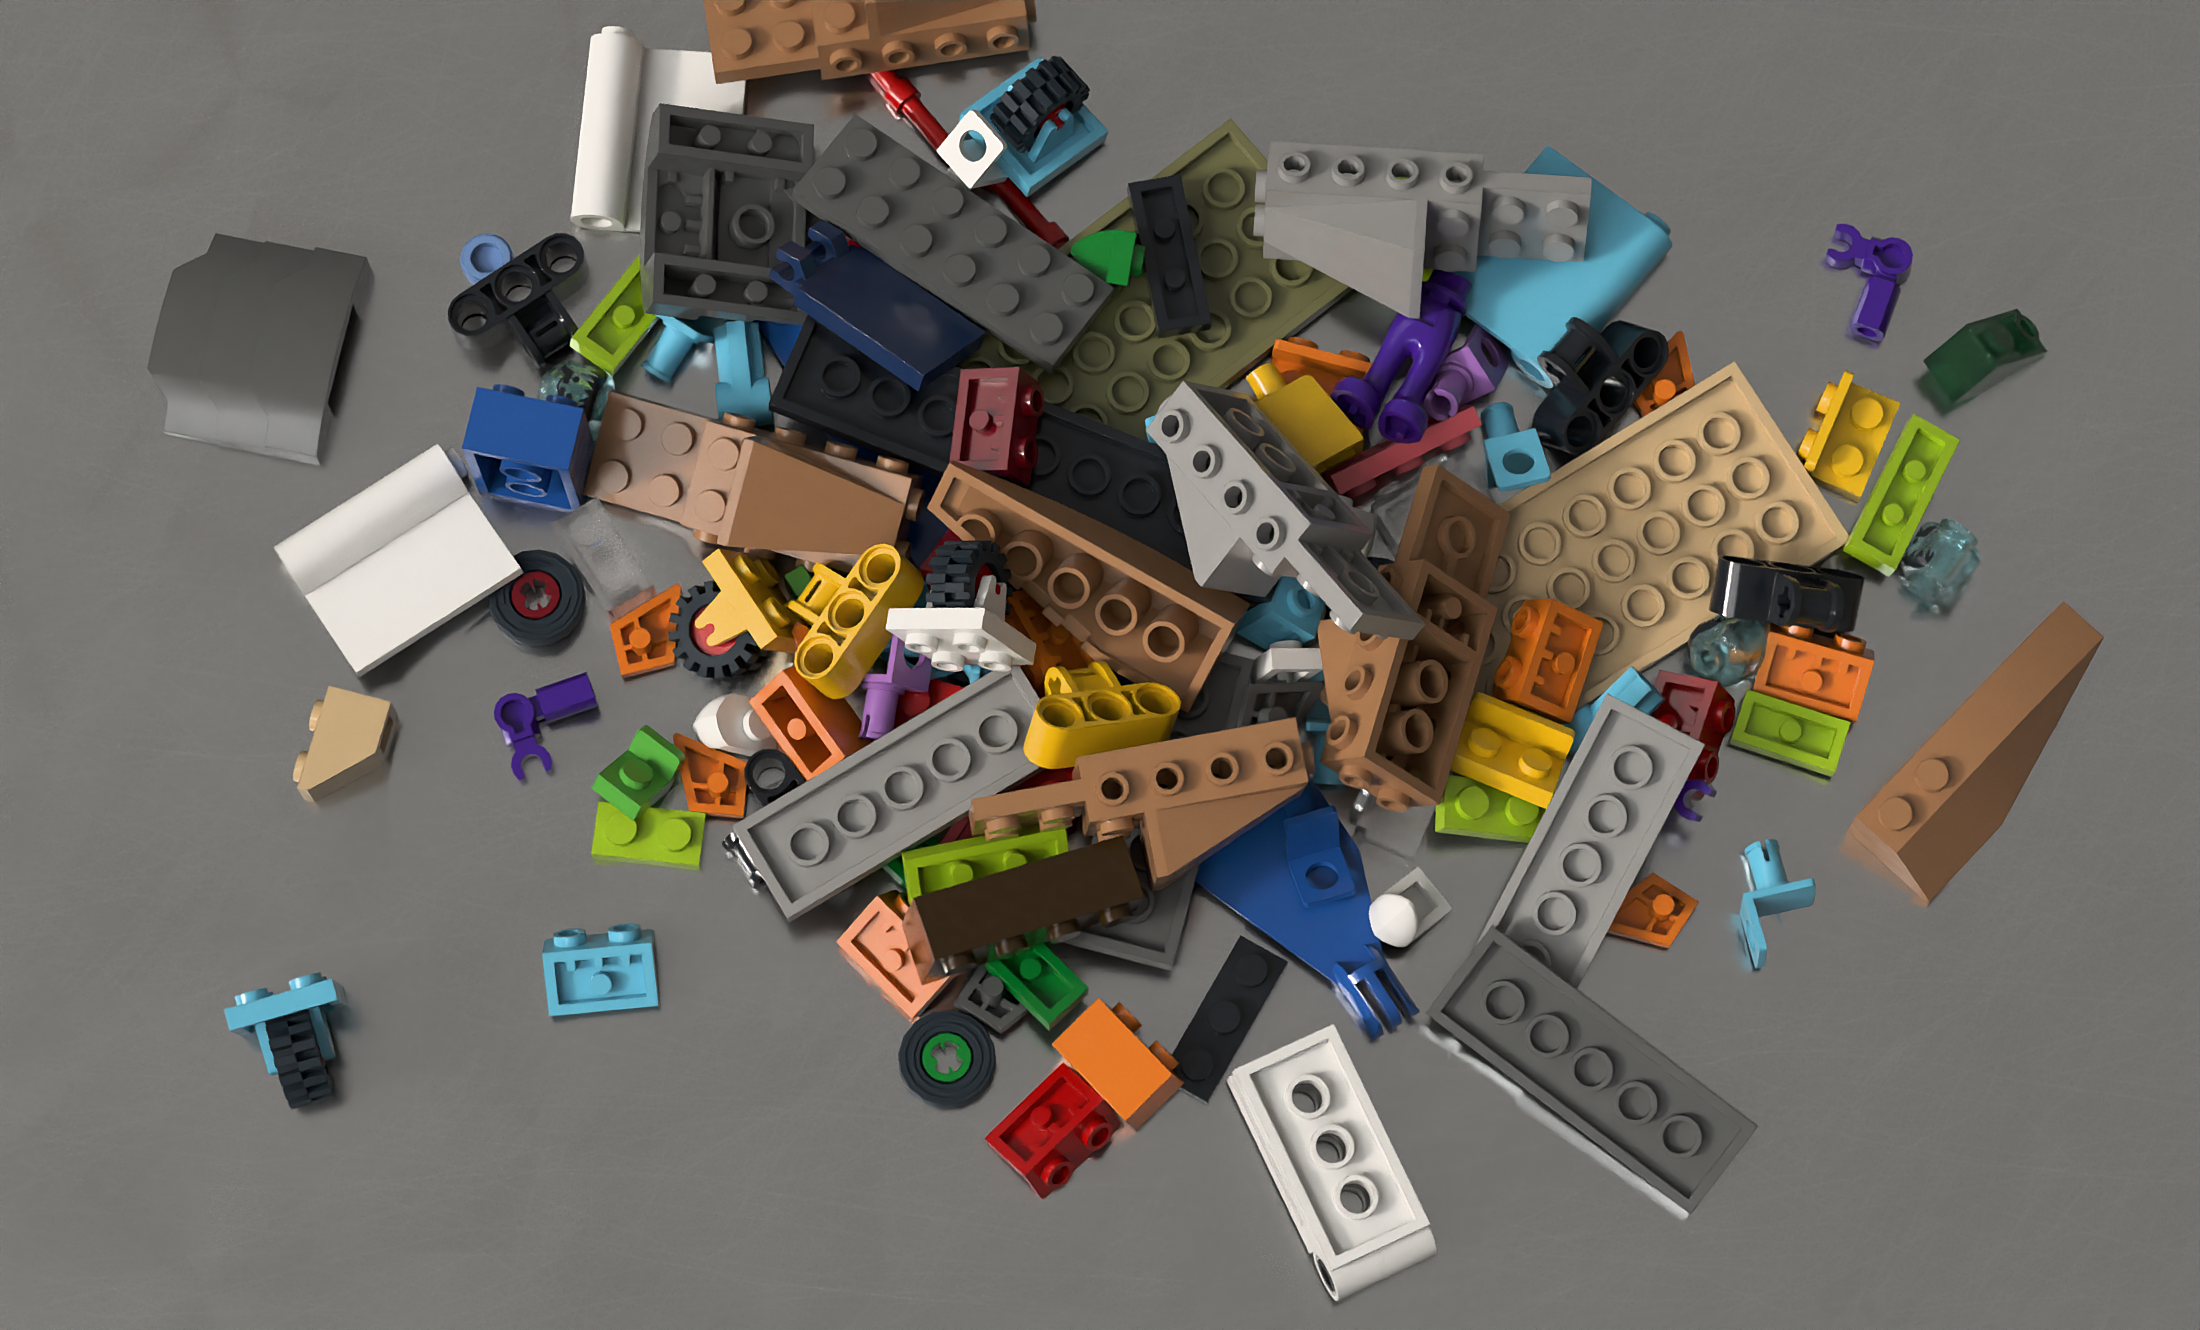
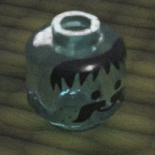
(582, 384)
(1940, 560)
(1727, 649)

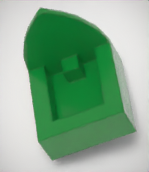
(1111, 255)

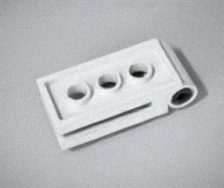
(1346, 1246)

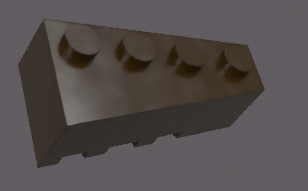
(1021, 909)

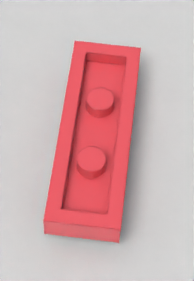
(1358, 473)

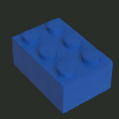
(529, 448)

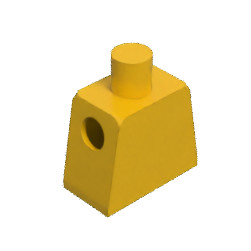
(1306, 417)

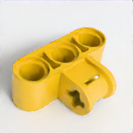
(837, 604)
(1093, 714)

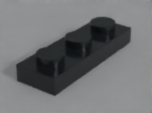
(1170, 256)
(1226, 1018)

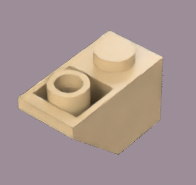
(346, 742)

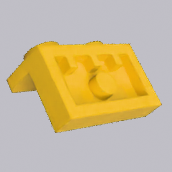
(1849, 437)
(1512, 749)

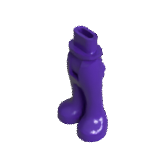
(1423, 339)

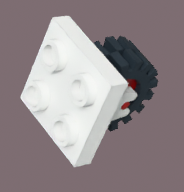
(965, 612)

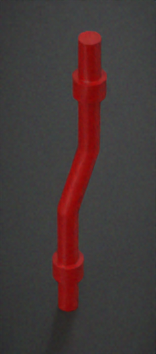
(905, 100)

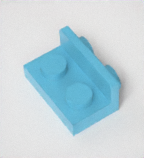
(600, 970)

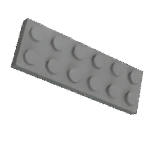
(893, 793)
(1594, 837)

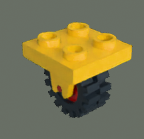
(733, 618)

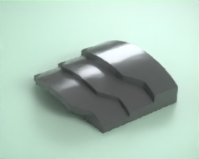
(719, 212)
(255, 344)

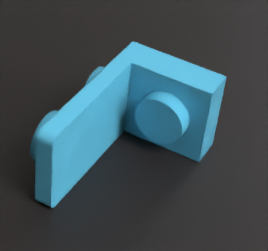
(1289, 616)

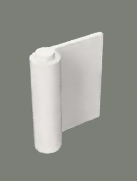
(620, 96)
(398, 559)

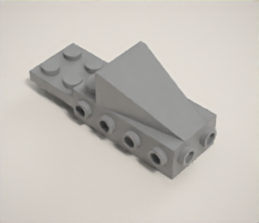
(1386, 229)
(1266, 513)

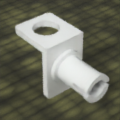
(967, 160)

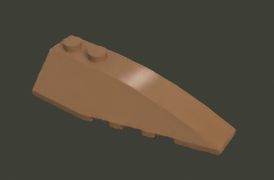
(1099, 584)
(1977, 762)

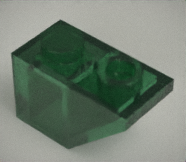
(1985, 354)

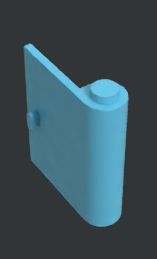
(1533, 299)

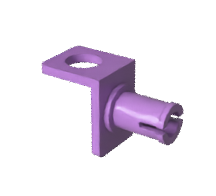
(1465, 375)
(884, 690)

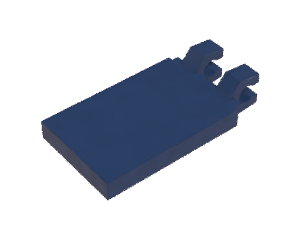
(875, 307)

